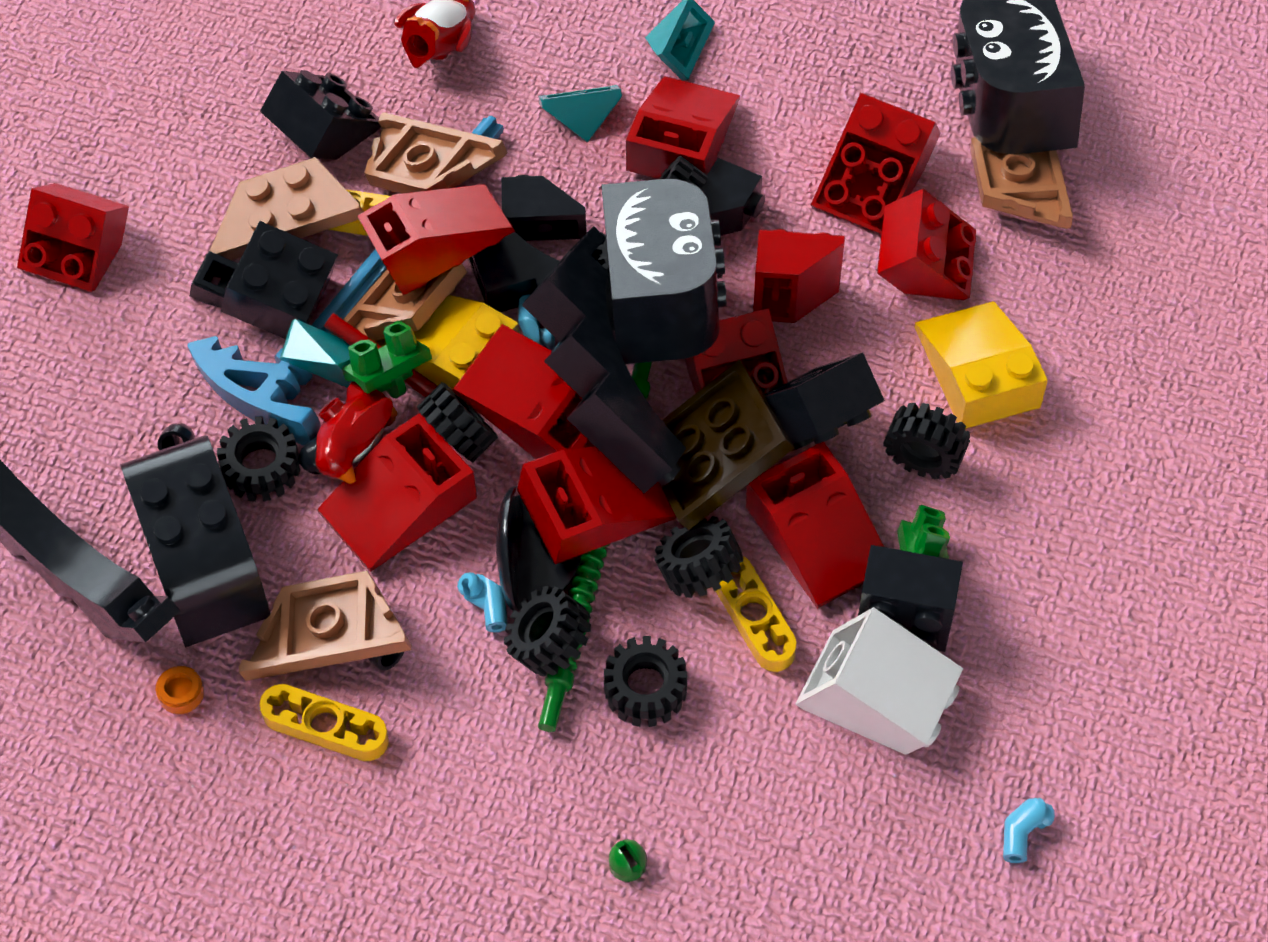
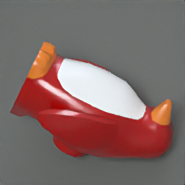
(435, 29)
(351, 431)

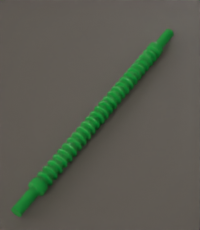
(584, 586)

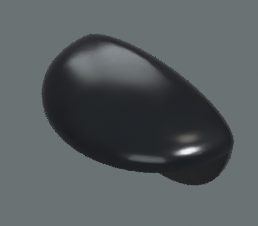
(523, 557)

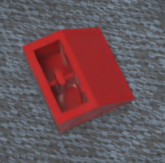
(71, 235)
(926, 248)
(796, 272)

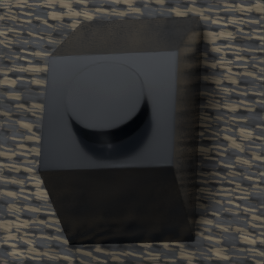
(733, 195)
(541, 209)

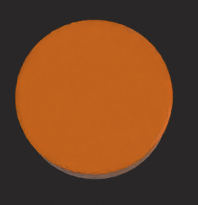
(179, 689)

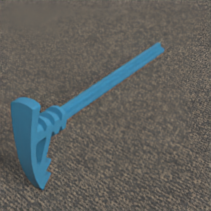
(281, 380)

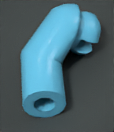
(531, 327)
(486, 596)
(1020, 823)

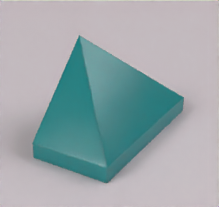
(681, 37)
(582, 109)
(316, 352)

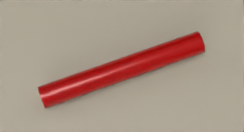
(352, 335)

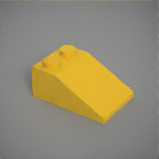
(456, 337)
(982, 364)

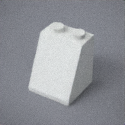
(881, 683)

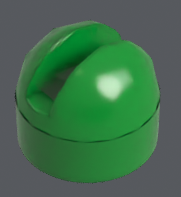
(619, 865)

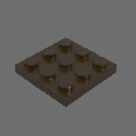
(727, 440)

